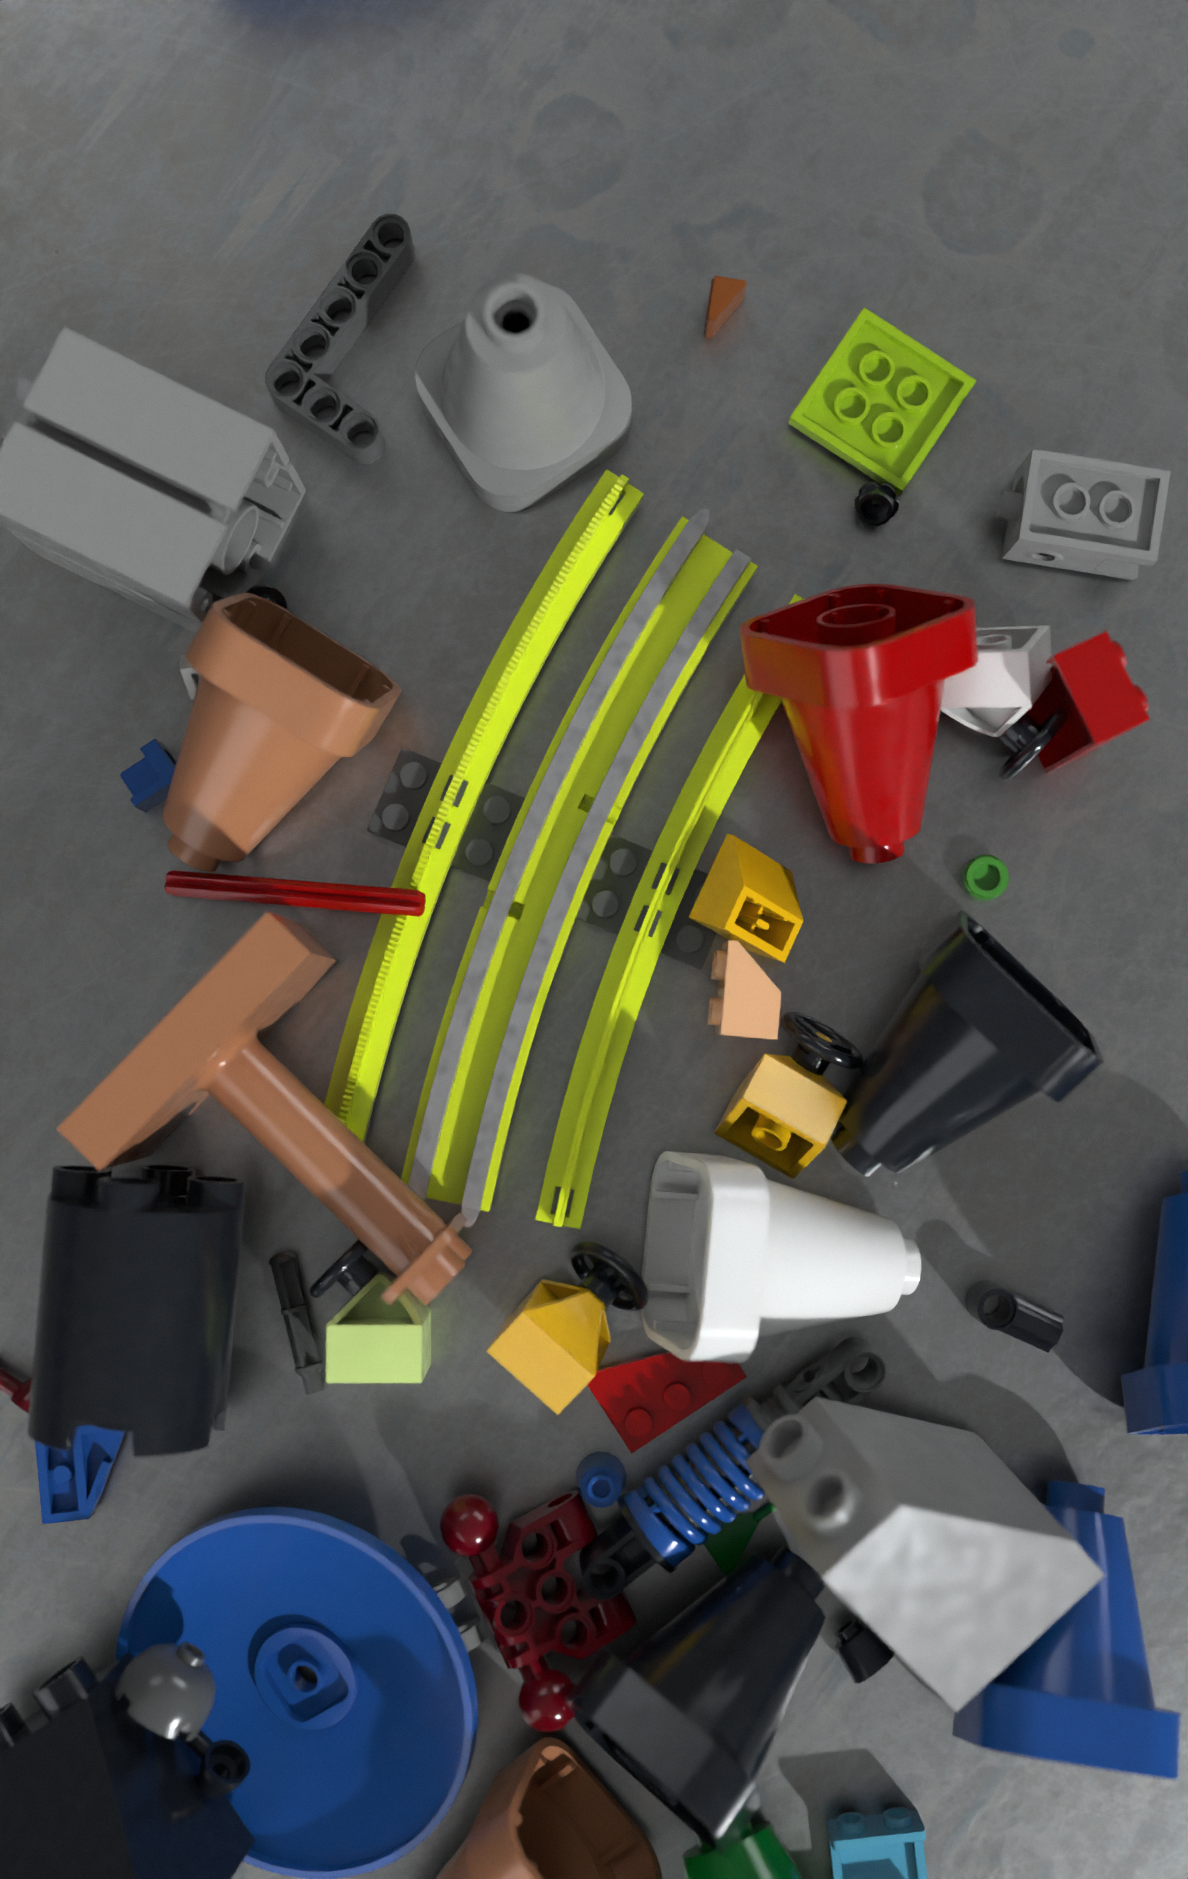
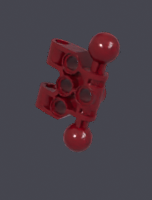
(561, 1529)

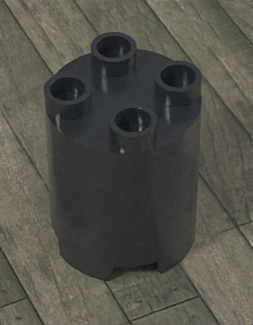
(136, 1306)

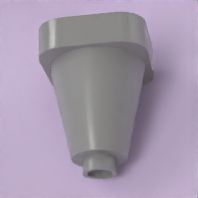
(526, 406)

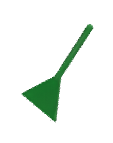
(729, 1543)

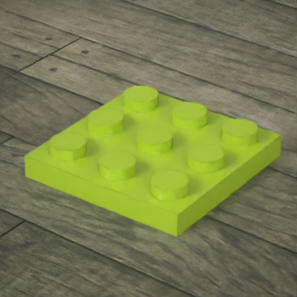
(881, 401)

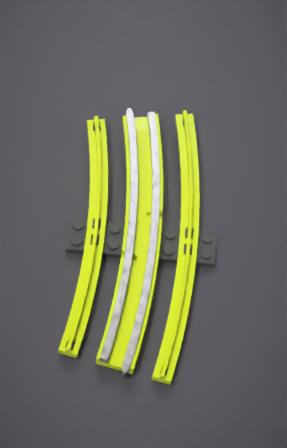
(552, 861)

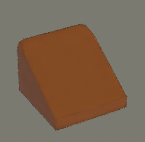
(724, 299)

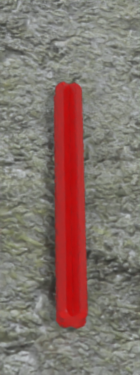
(296, 893)

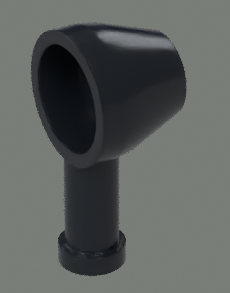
(222, 1764)

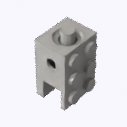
(1084, 514)

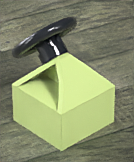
(368, 1336)

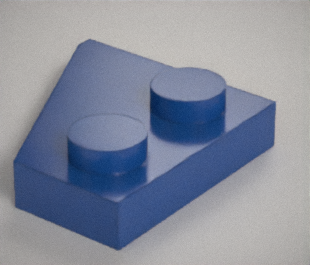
(76, 1477)

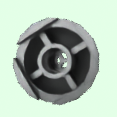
(169, 1689)

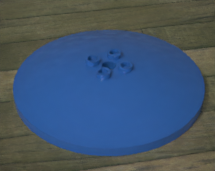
(340, 1765)

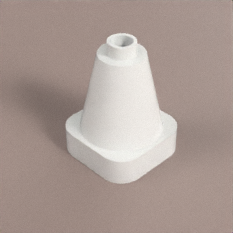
(759, 1259)

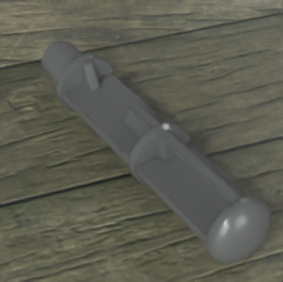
(297, 1320)

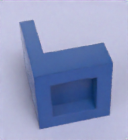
(150, 776)

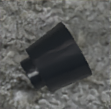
(861, 1650)

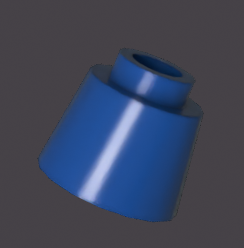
(600, 1479)

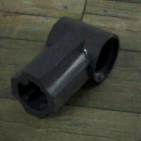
(1016, 1316)

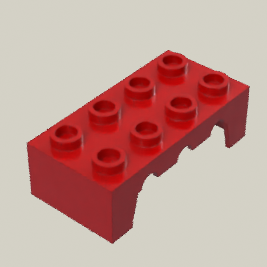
(1097, 695)

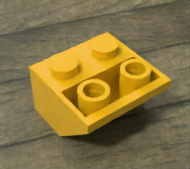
(750, 900)

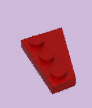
(658, 1392)

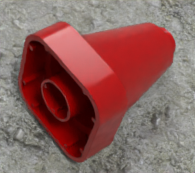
(864, 699)

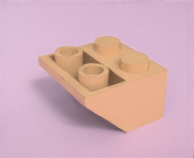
(746, 996)

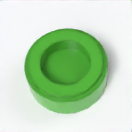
(984, 877)

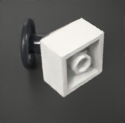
(1003, 688)

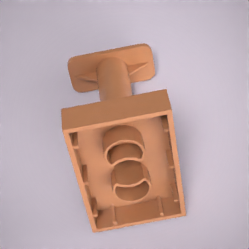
(215, 1050)

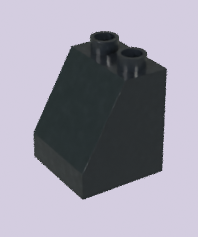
(104, 1794)

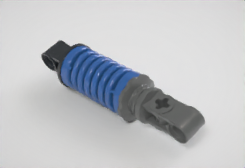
(716, 1479)

